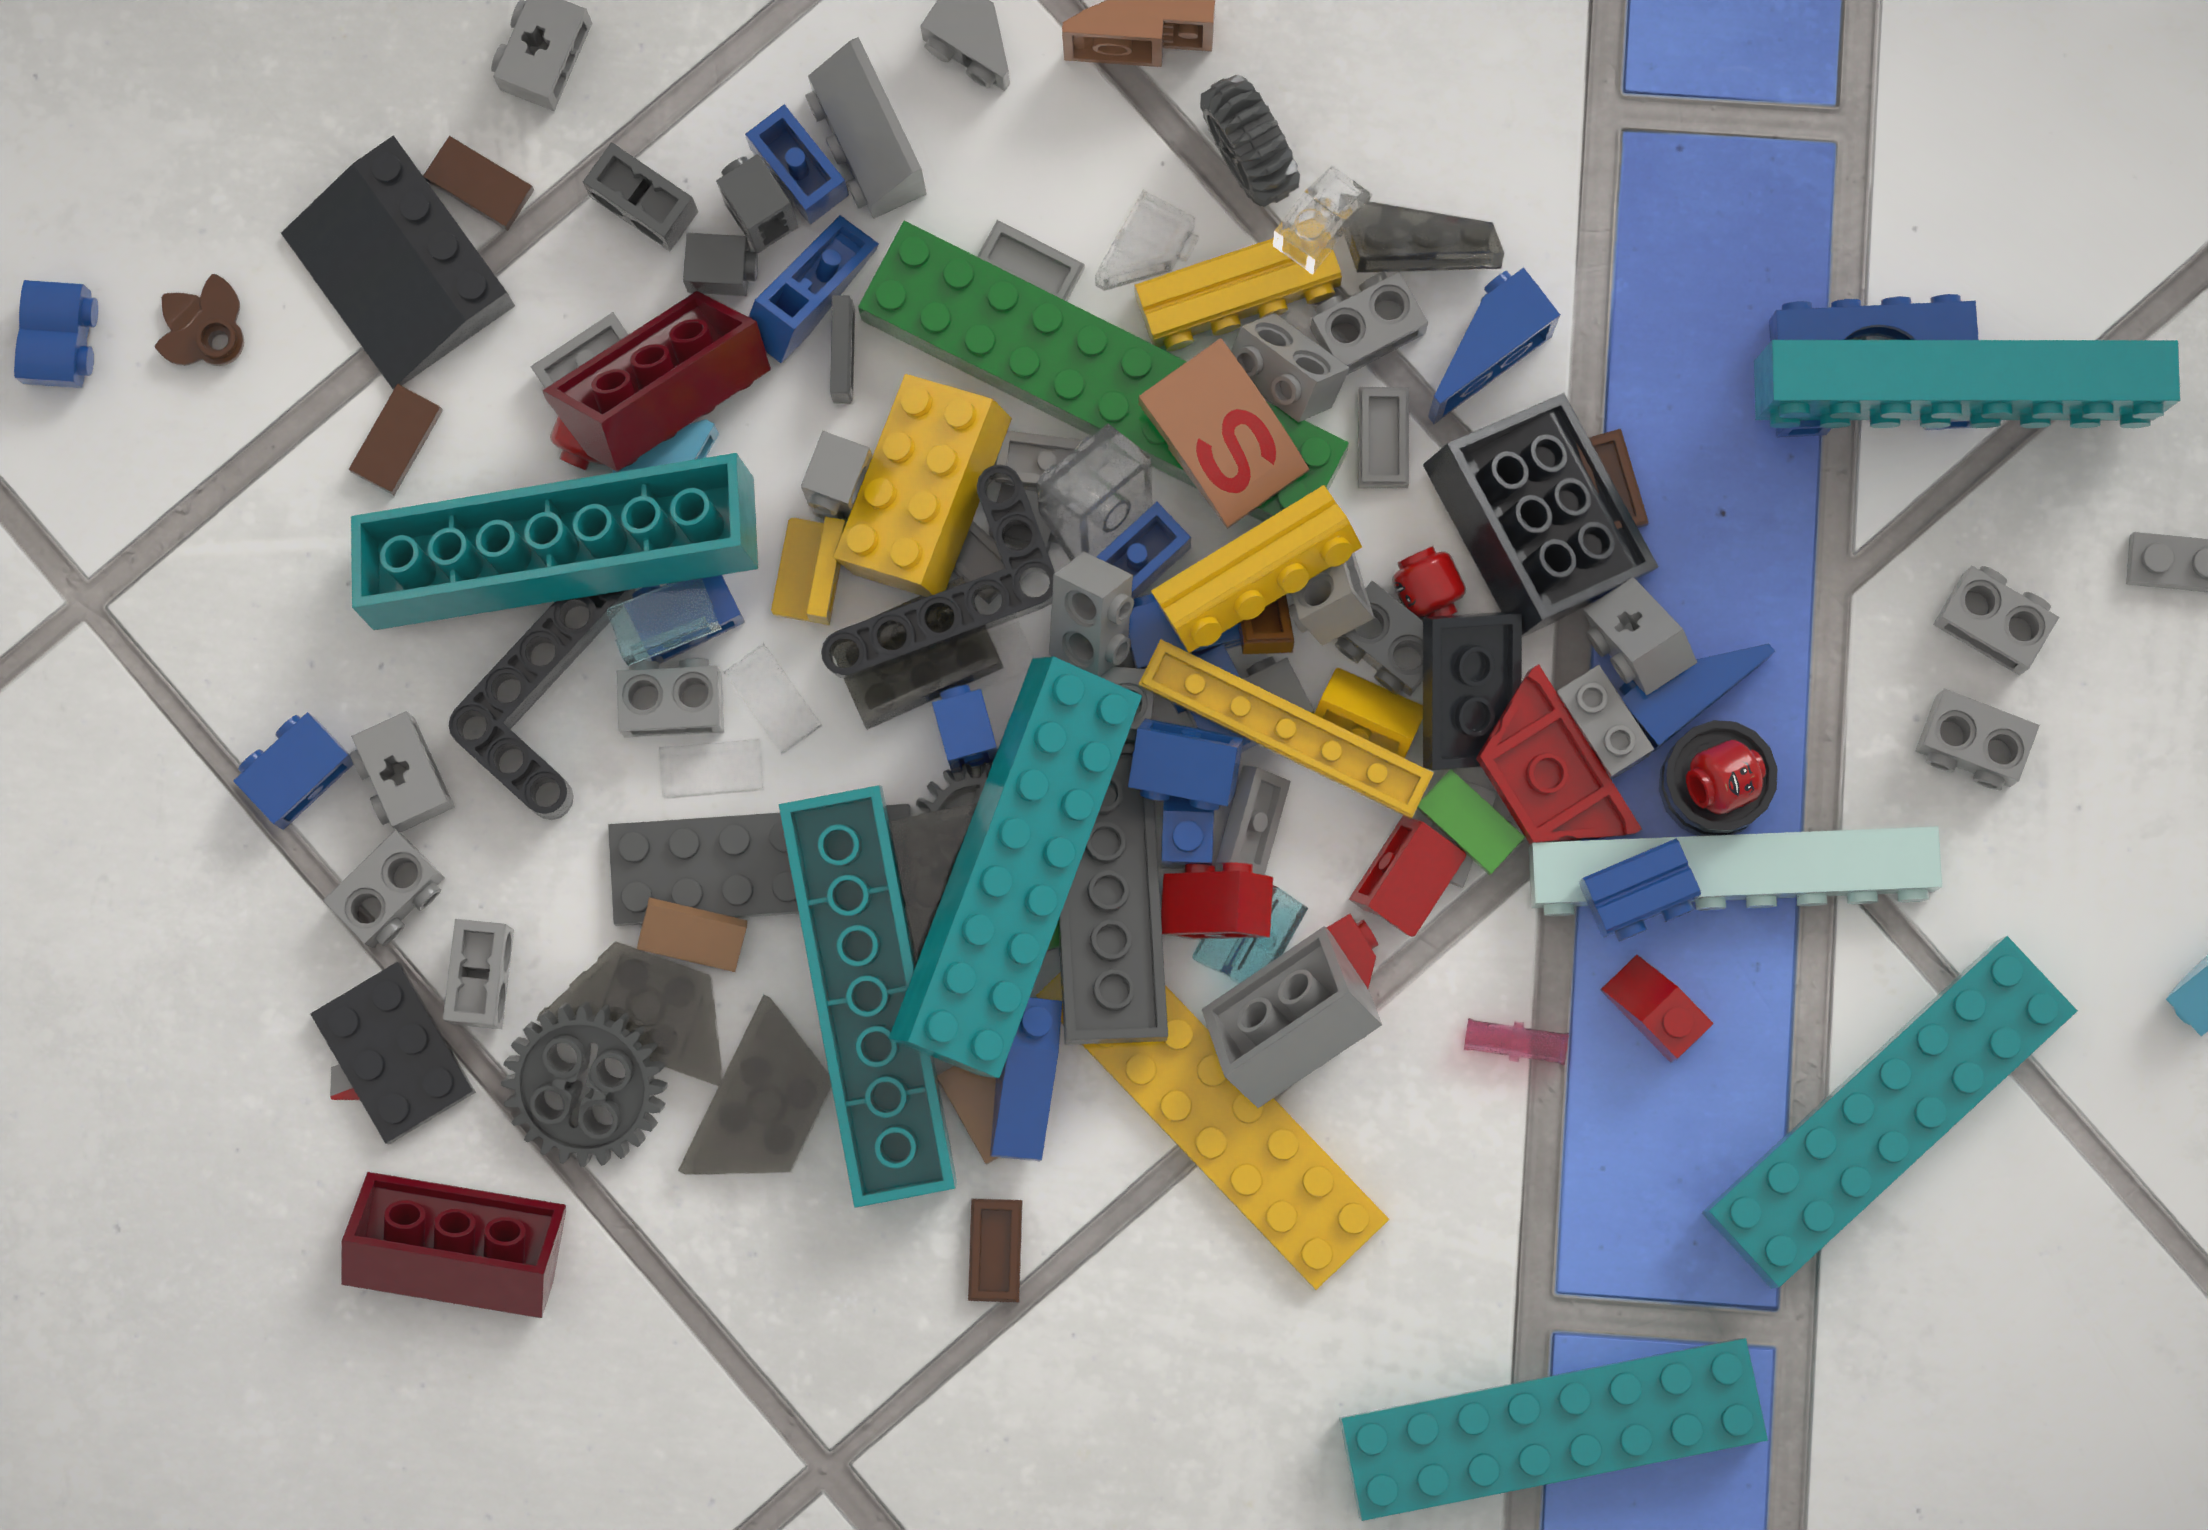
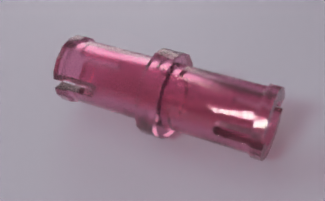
(1516, 1041)

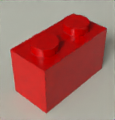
(1217, 903)

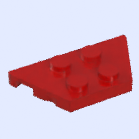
(1550, 770)

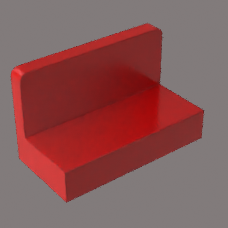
(1408, 875)

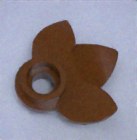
(198, 321)

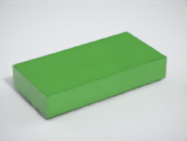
(1470, 822)

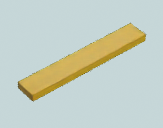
(1285, 729)

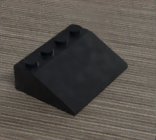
(396, 264)
(1536, 516)

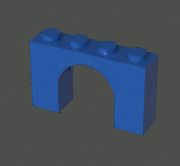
(1894, 319)

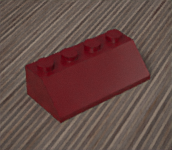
(659, 379)
(452, 1244)

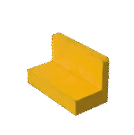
(808, 571)
(1370, 711)

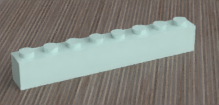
(1758, 867)

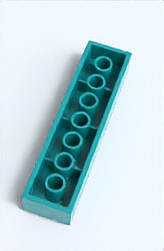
(1966, 382)
(554, 542)
(1015, 867)
(859, 976)
(1889, 1112)
(1553, 1429)

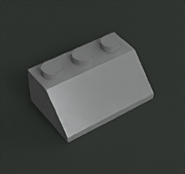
(865, 131)
(1290, 1018)

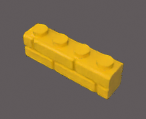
(1229, 289)
(1257, 569)

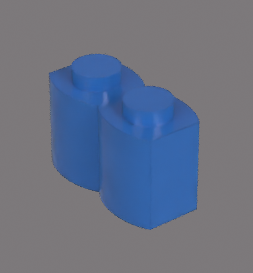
(54, 334)

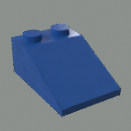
(1505, 329)

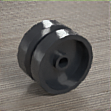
(1677, 763)

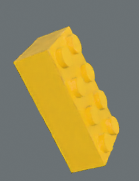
(922, 486)

